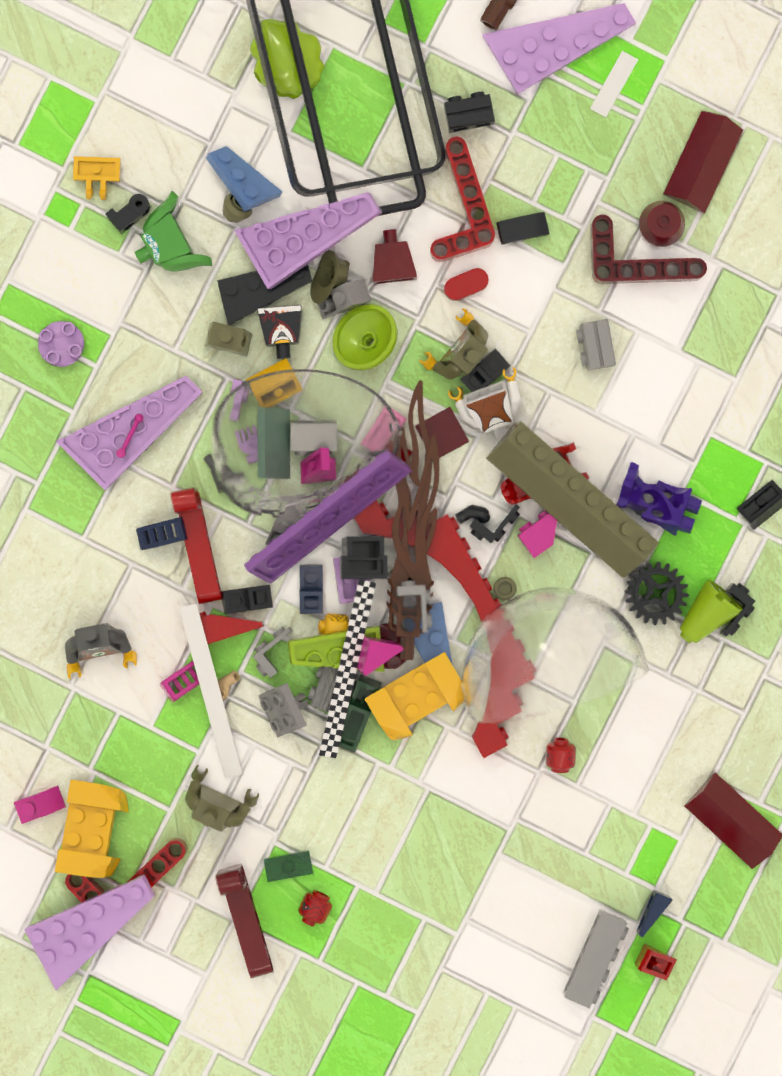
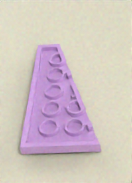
(544, 47)

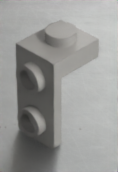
(410, 588)
(264, 664)

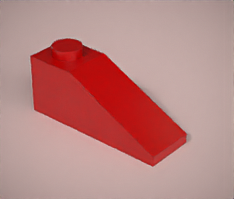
(222, 627)

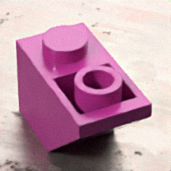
(540, 535)

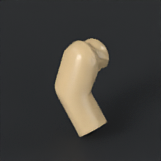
(226, 682)

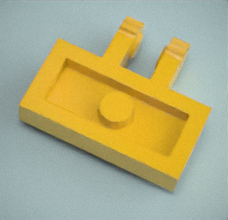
(96, 169)

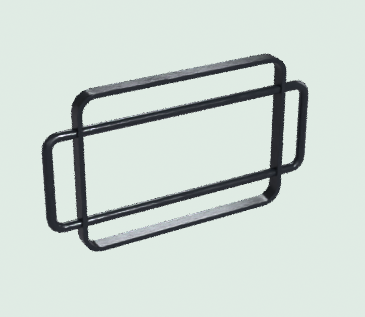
(331, 189)

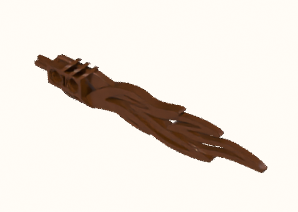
(403, 564)

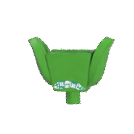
(166, 241)

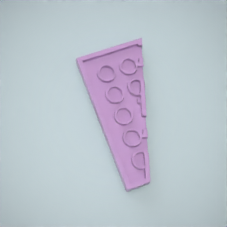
(294, 240)
(97, 443)
(80, 931)

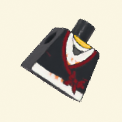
(281, 327)

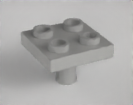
(283, 709)

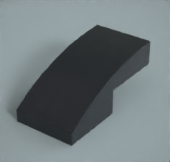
(522, 228)
(486, 371)
(247, 599)

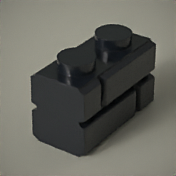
(469, 112)

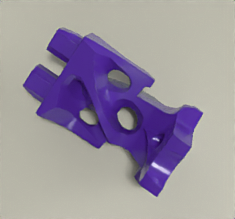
(662, 511)

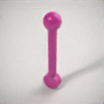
(121, 452)

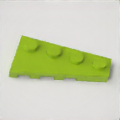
(324, 649)

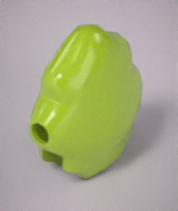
(282, 58)

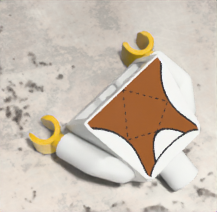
(491, 406)

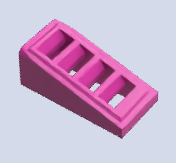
(173, 678)

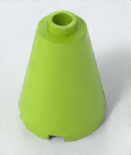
(708, 612)

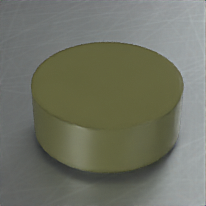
(504, 588)

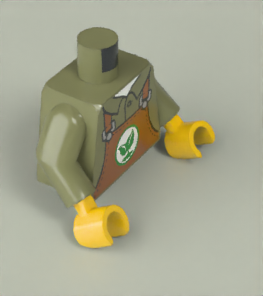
(464, 352)

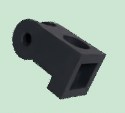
(129, 214)

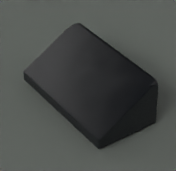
(761, 505)

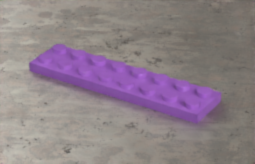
(328, 517)

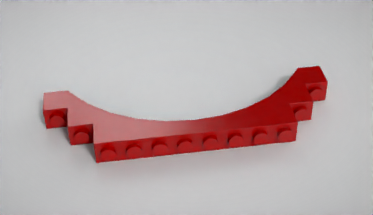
(453, 555)

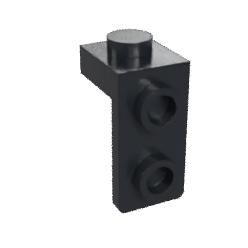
(480, 531)
(740, 593)

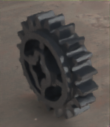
(673, 582)

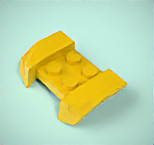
(416, 696)
(90, 830)

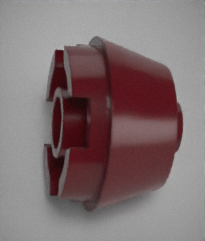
(662, 223)

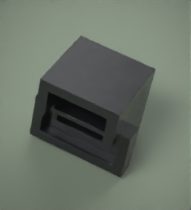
(363, 558)

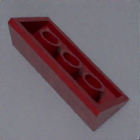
(703, 160)
(734, 821)

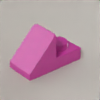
(318, 467)
(39, 804)

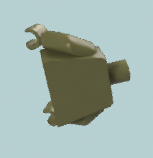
(214, 807)

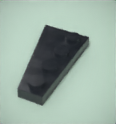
(247, 292)

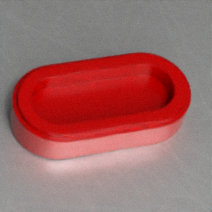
(466, 284)

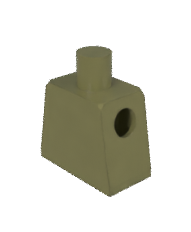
(228, 338)

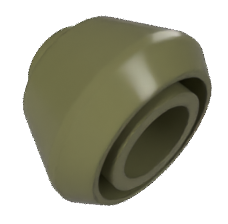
(233, 211)

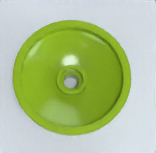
(356, 333)

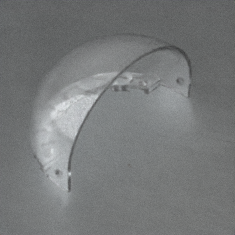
(363, 432)
(548, 654)

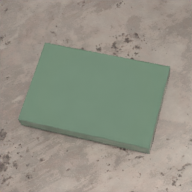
(273, 443)

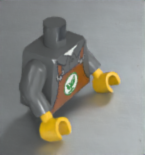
(97, 642)

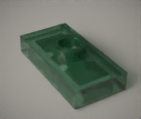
(288, 866)

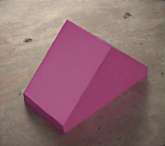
(375, 653)

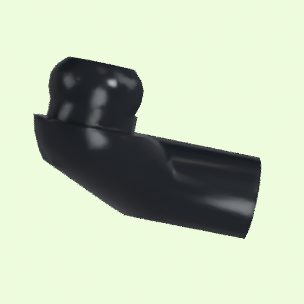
(473, 511)

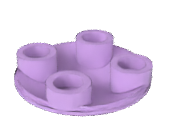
(61, 343)

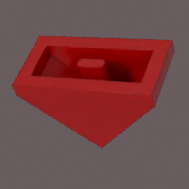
(655, 962)

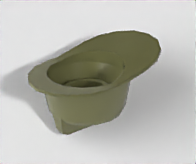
(329, 275)

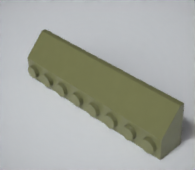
(572, 499)

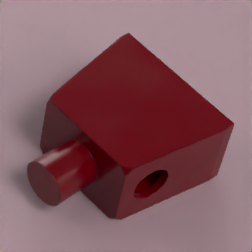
(393, 260)

